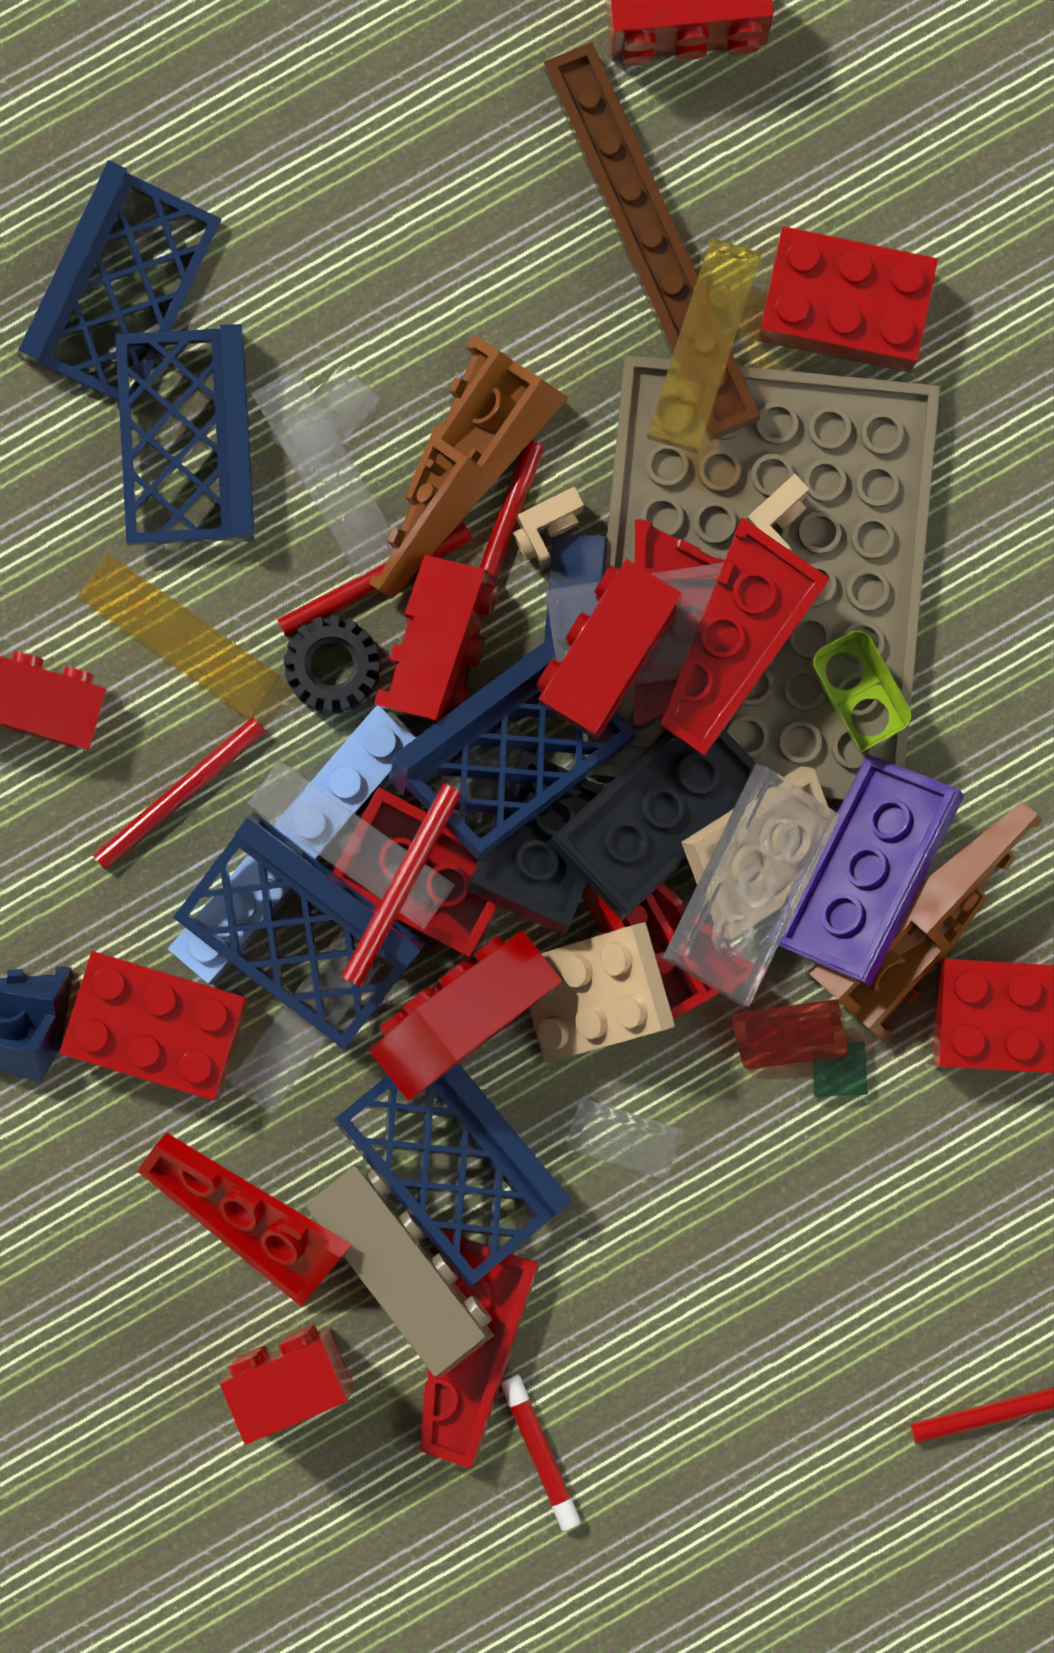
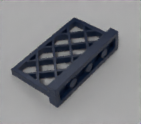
(79, 260)
(231, 435)
(473, 725)
(316, 886)
(495, 1143)

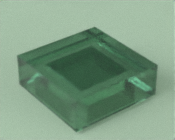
(842, 1074)

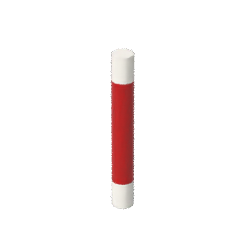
(540, 1452)

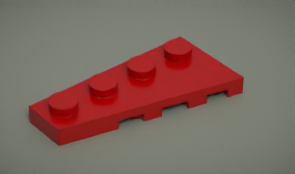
(746, 623)
(255, 1225)
(463, 1399)

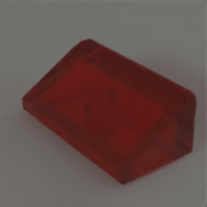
(790, 1034)

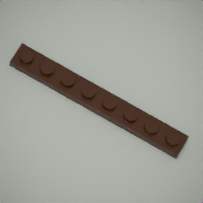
(639, 214)

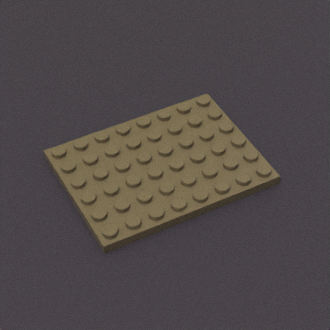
(868, 475)

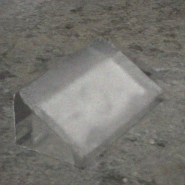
(623, 1138)

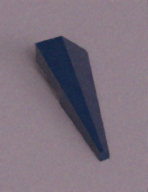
(32, 1021)

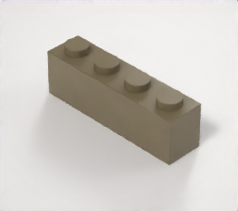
(401, 1270)

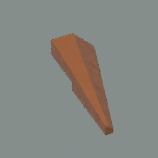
(489, 424)
(932, 924)

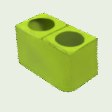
(874, 671)

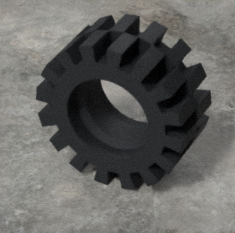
(325, 633)

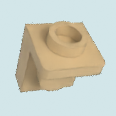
(780, 508)
(552, 515)

